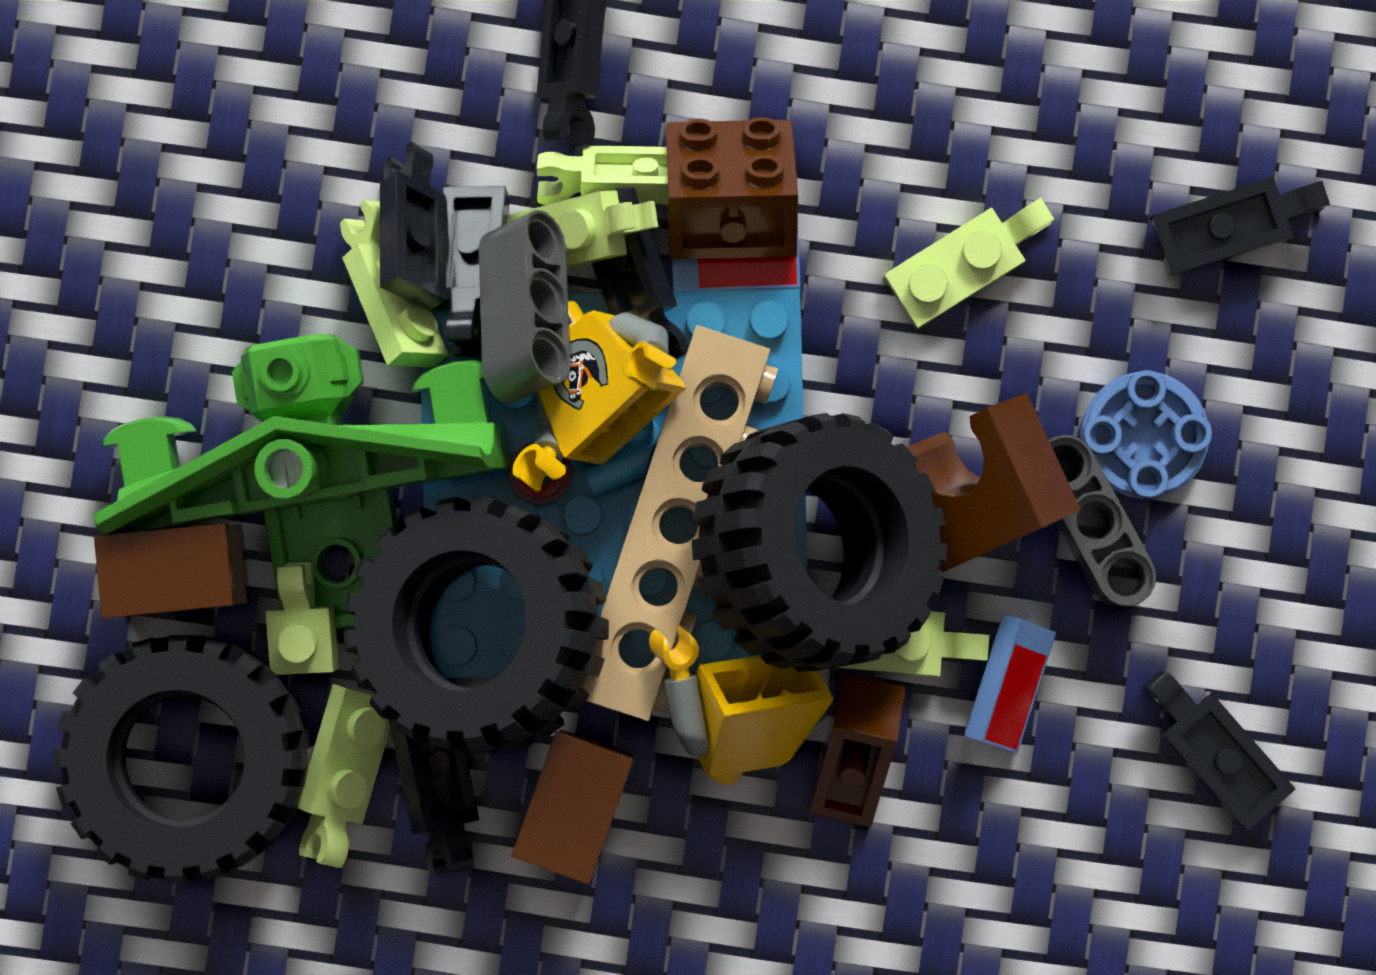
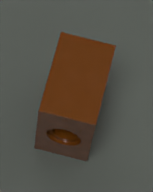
(1018, 487)
(171, 569)
(573, 806)

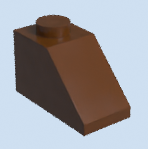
(857, 749)

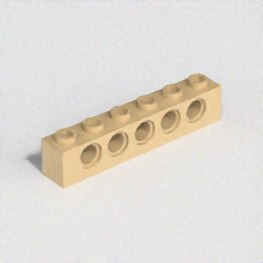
(709, 362)

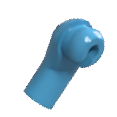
(627, 464)

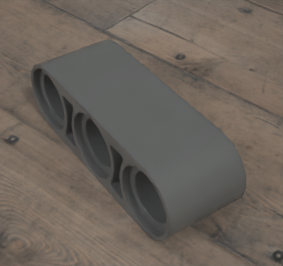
(524, 307)
(1119, 539)

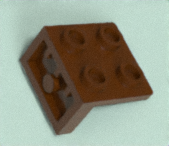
(731, 189)

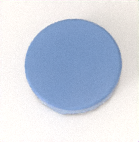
(1146, 434)

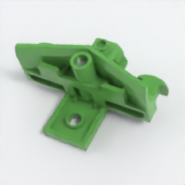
(303, 464)

